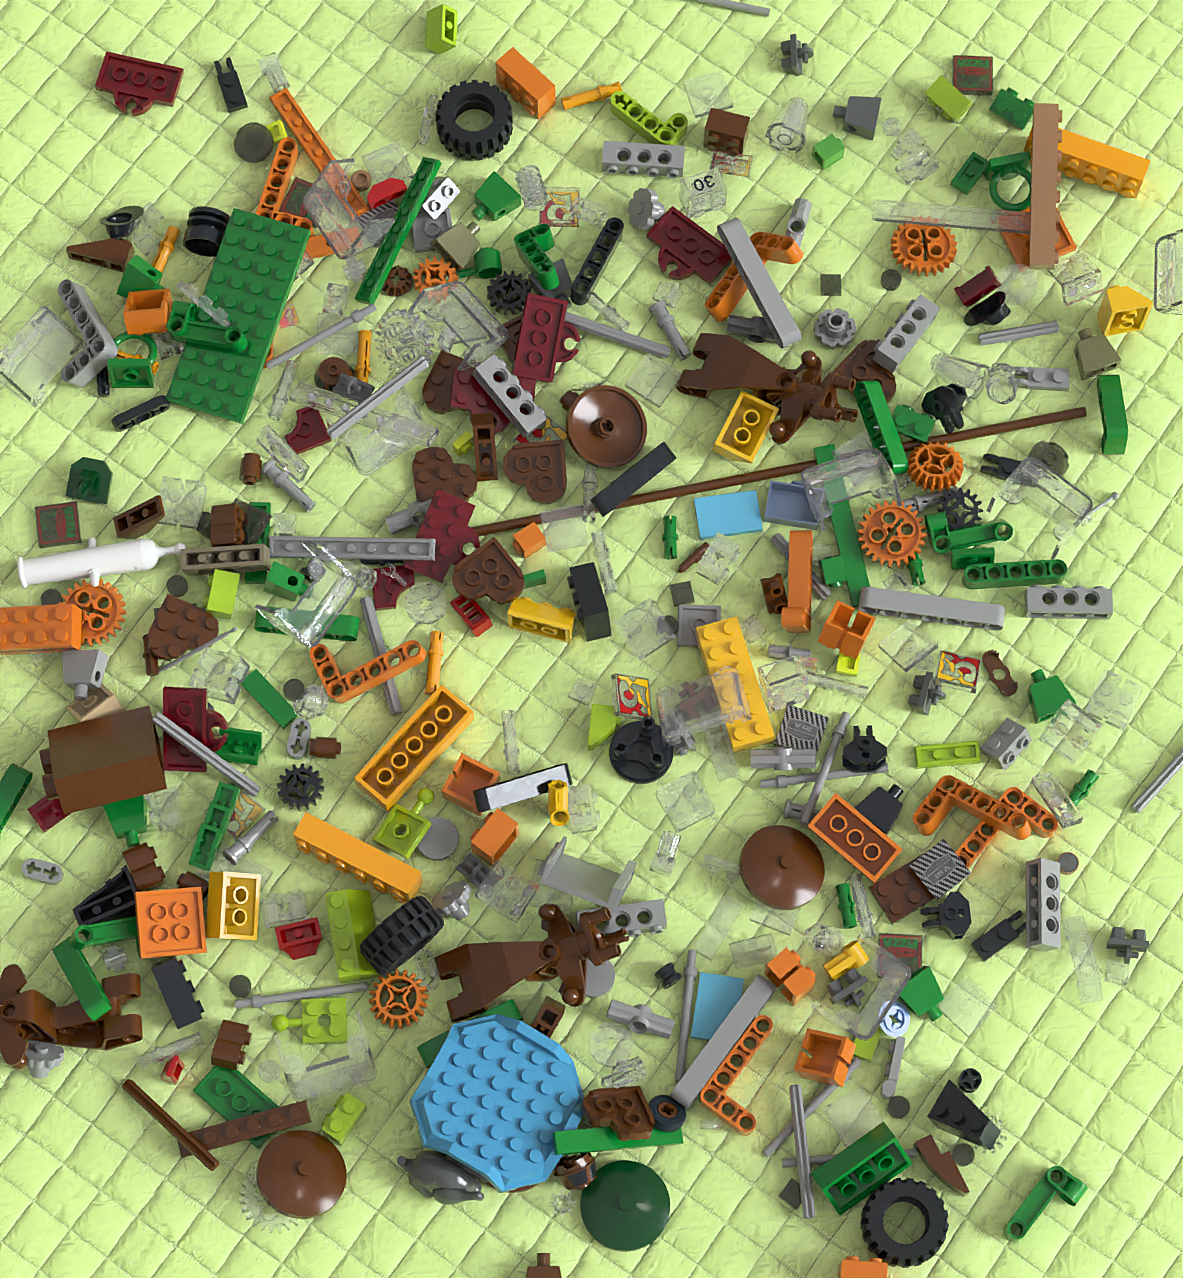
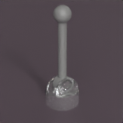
(1114, 496)

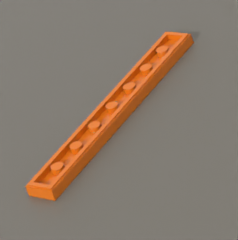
(311, 141)

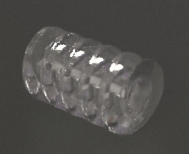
(532, 187)

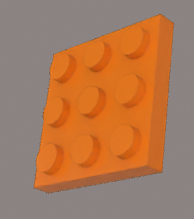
(1019, 243)
(170, 922)

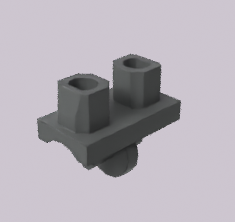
(799, 55)
(353, 388)
(929, 693)
(473, 869)
(1137, 943)
(855, 981)

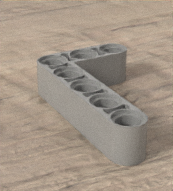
(99, 341)

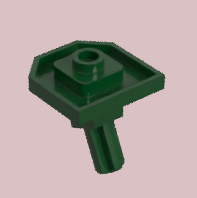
(90, 480)

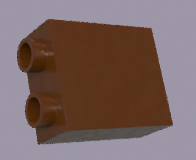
(103, 760)

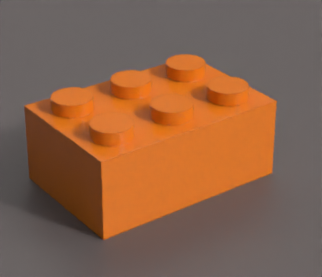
(525, 83)

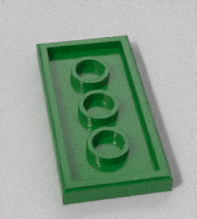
(234, 1097)

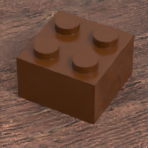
(726, 131)

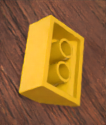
(1123, 311)
(745, 428)
(541, 619)
(233, 905)

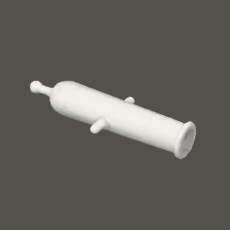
(93, 562)

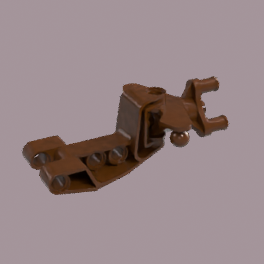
(798, 396)
(495, 967)
(37, 1018)

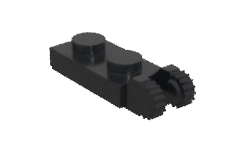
(231, 87)
(1005, 466)
(998, 937)

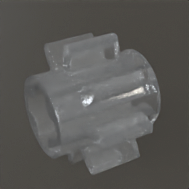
(354, 269)
(115, 958)
(562, 1210)

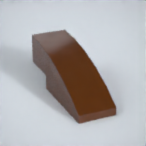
(941, 1165)

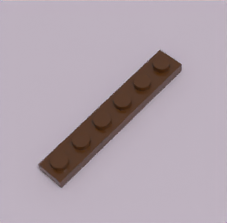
(250, 1127)

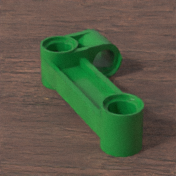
(184, 315)
(964, 536)
(105, 933)
(1069, 1189)

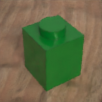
(832, 570)

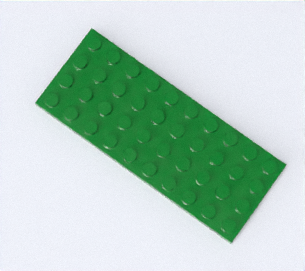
(252, 286)

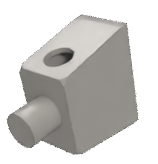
(83, 670)

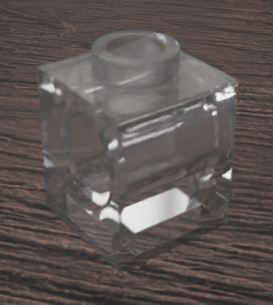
(335, 299)
(165, 350)

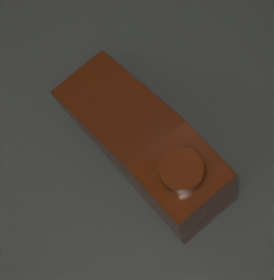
(104, 253)
(484, 446)
(139, 519)
(548, 1016)

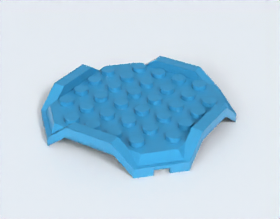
(498, 1100)

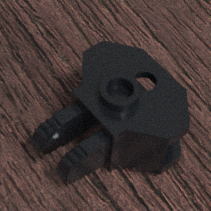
(946, 405)
(864, 751)
(948, 916)

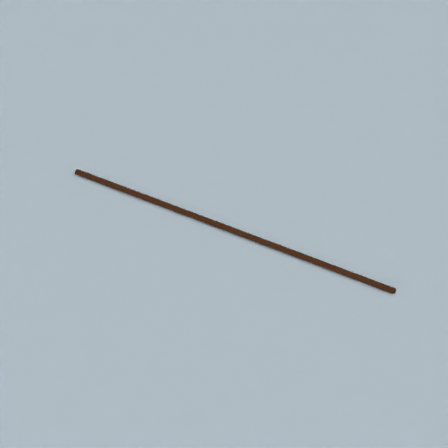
(796, 468)

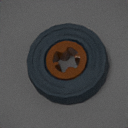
(667, 1113)

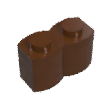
(226, 525)
(143, 867)
(230, 1045)

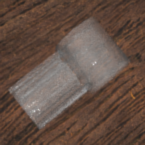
(272, 68)
(664, 859)

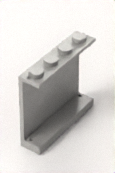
(585, 878)

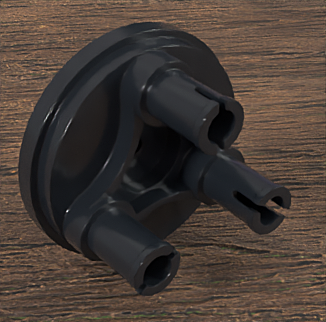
(640, 752)

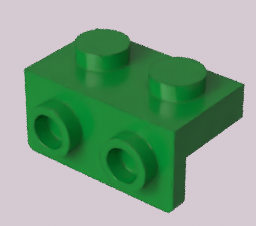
(1013, 108)
(913, 424)
(241, 746)

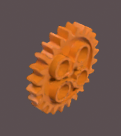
(905, 247)
(907, 543)
(97, 596)

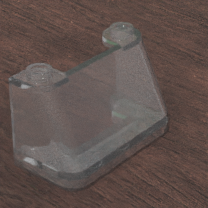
(38, 355)
(701, 704)

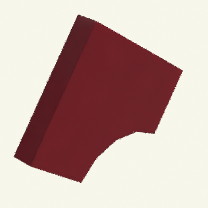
(308, 432)
(388, 589)

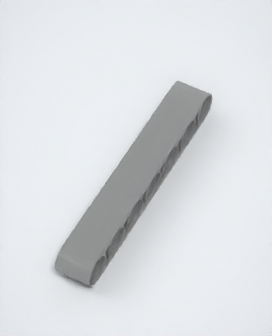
(759, 282)
(931, 608)
(723, 1041)

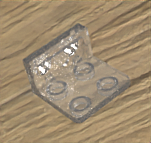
(506, 891)

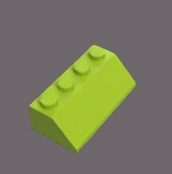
(350, 923)

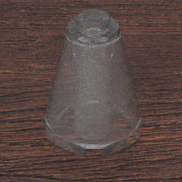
(789, 127)
(961, 372)

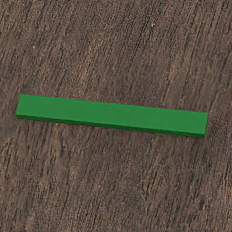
(398, 232)
(846, 536)

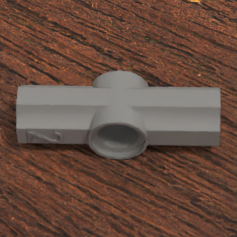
(799, 219)
(405, 518)
(783, 758)
(640, 1019)

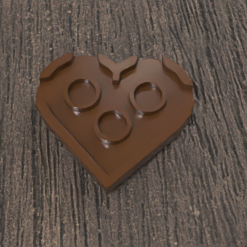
(862, 368)
(438, 384)
(539, 468)
(435, 470)
(488, 573)
(180, 628)
(622, 1110)

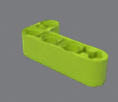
(623, 106)

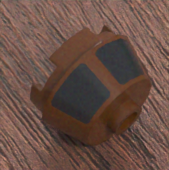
(329, 372)
(576, 1170)

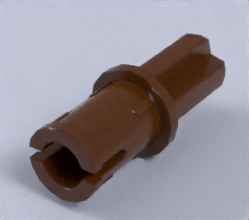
(151, 661)

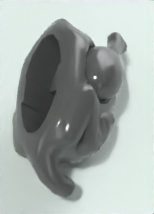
(442, 1177)

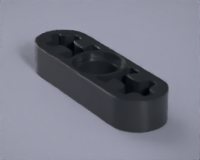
(140, 413)

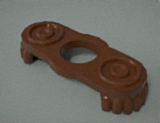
(992, 662)

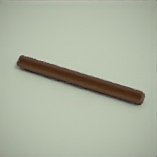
(170, 1125)

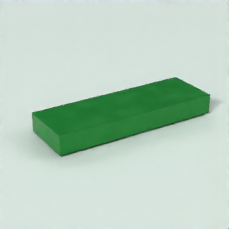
(269, 698)

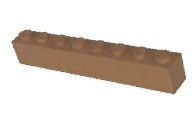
(1044, 186)

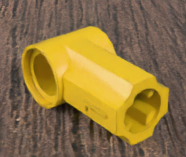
(558, 802)
(850, 957)

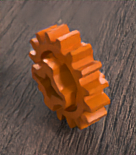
(433, 270)

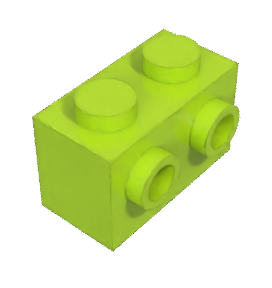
(441, 29)
(948, 98)
(222, 593)
(344, 1118)

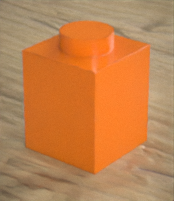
(528, 540)

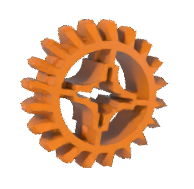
(936, 461)
(405, 992)

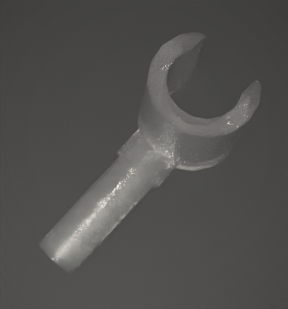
(394, 574)

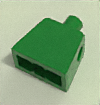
(495, 198)
(139, 277)
(281, 578)
(1046, 695)
(128, 818)
(922, 994)

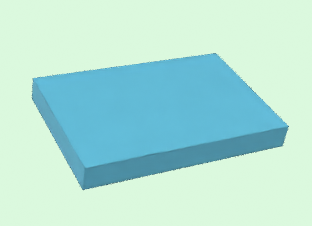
(728, 514)
(714, 1002)

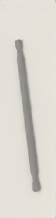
(197, 649)

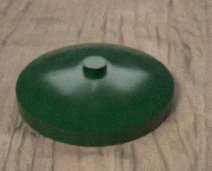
(625, 1206)

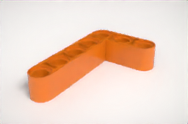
(277, 194)
(732, 287)
(797, 616)
(364, 671)
(972, 805)
(1035, 822)
(733, 1073)

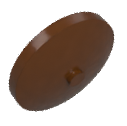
(606, 426)
(781, 867)
(301, 1174)

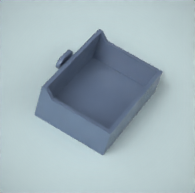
(789, 506)

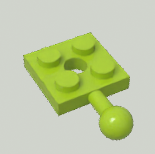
(401, 817)
(311, 1011)

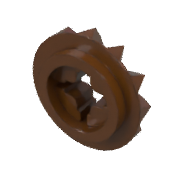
(403, 286)

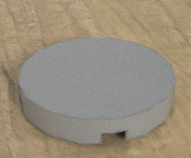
(440, 840)
(599, 979)

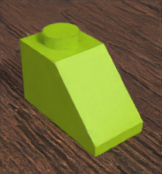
(602, 725)

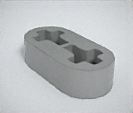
(294, 737)
(42, 876)

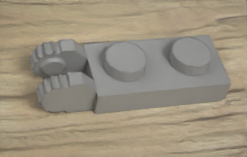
(1043, 378)
(892, 1069)

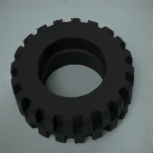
(474, 143)
(401, 935)
(926, 1201)

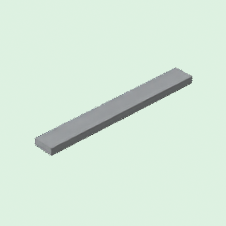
(355, 547)

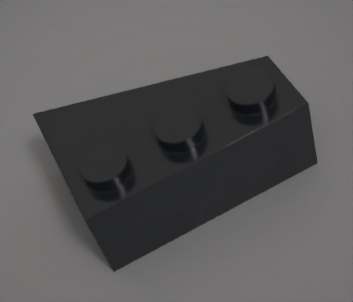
(590, 601)
(110, 902)
(177, 991)
(961, 1117)

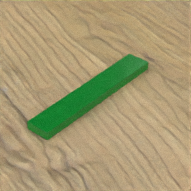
(606, 1140)

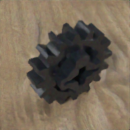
(500, 289)
(973, 510)
(308, 785)

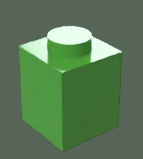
(828, 151)

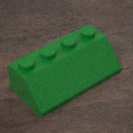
(861, 1168)

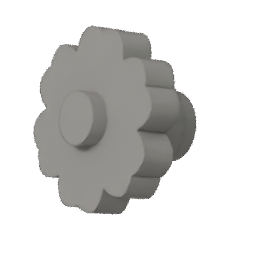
(645, 209)
(834, 328)
(453, 900)
(43, 1058)

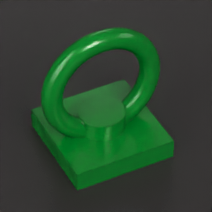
(1007, 168)
(133, 372)

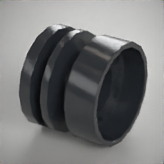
(205, 230)

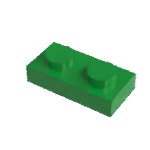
(969, 173)
(963, 557)

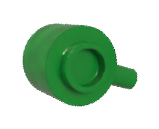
(487, 264)

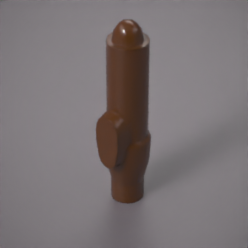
(695, 557)

